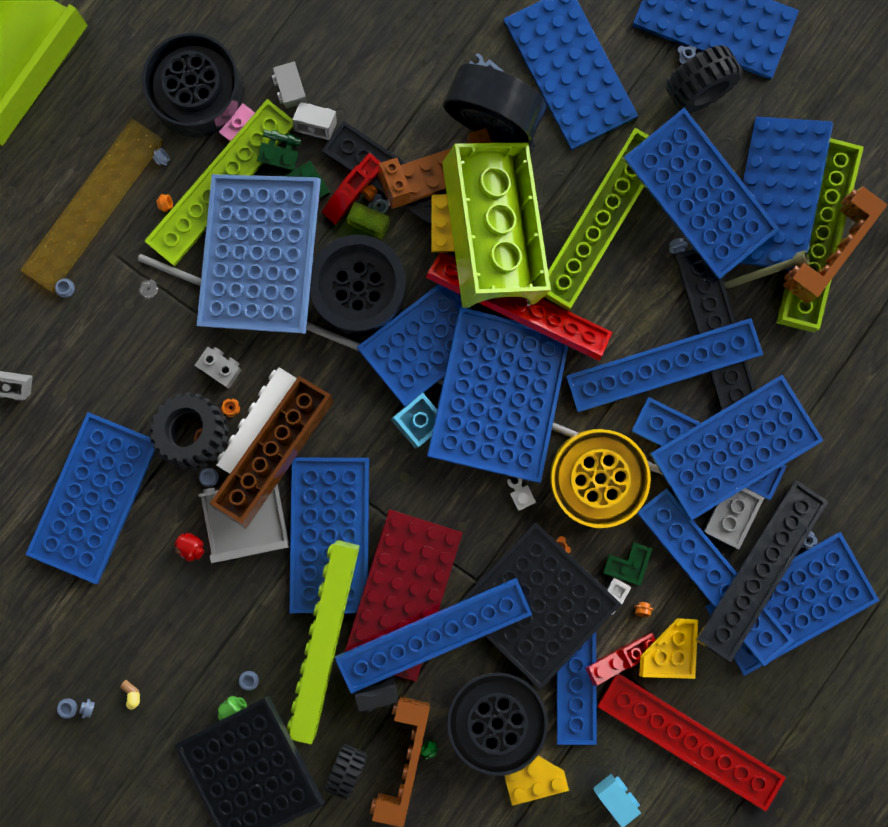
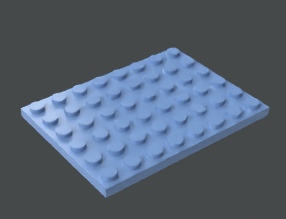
(258, 253)

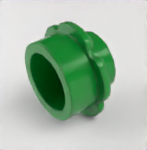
(429, 749)

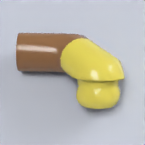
(133, 695)

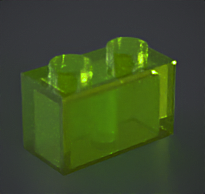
(368, 220)

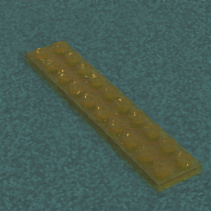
(92, 205)

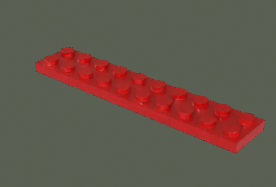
(542, 316)
(691, 741)

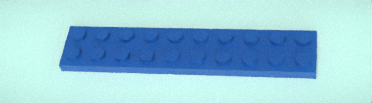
(664, 365)
(708, 569)
(433, 635)

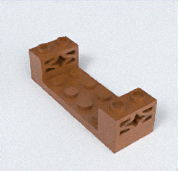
(419, 177)
(861, 208)
(393, 809)

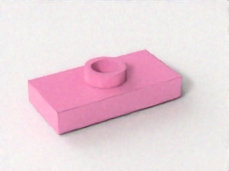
(237, 122)

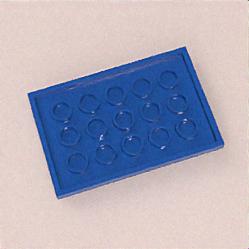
(415, 345)

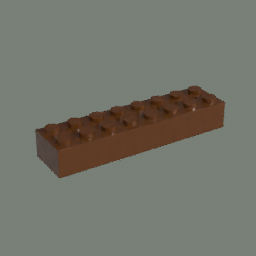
(272, 452)

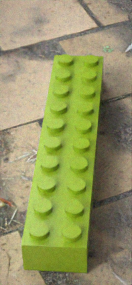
(828, 227)
(595, 228)
(322, 646)

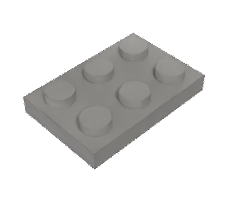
(734, 517)

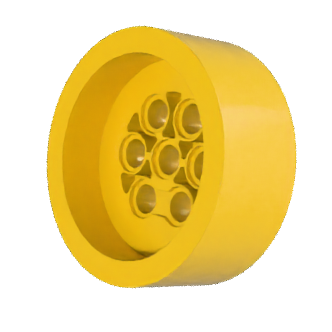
(569, 464)

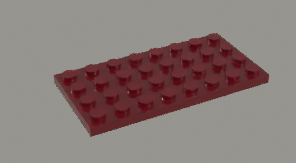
(404, 579)

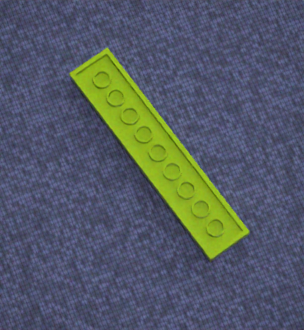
(189, 216)

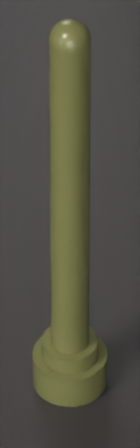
(798, 259)

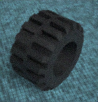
(345, 772)

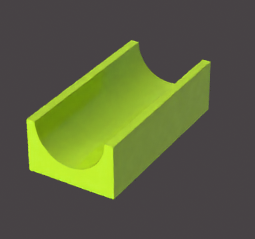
(32, 47)
(495, 222)

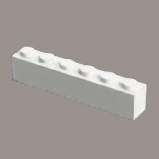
(258, 415)

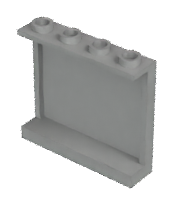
(232, 541)

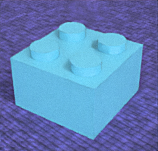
(416, 420)
(619, 803)

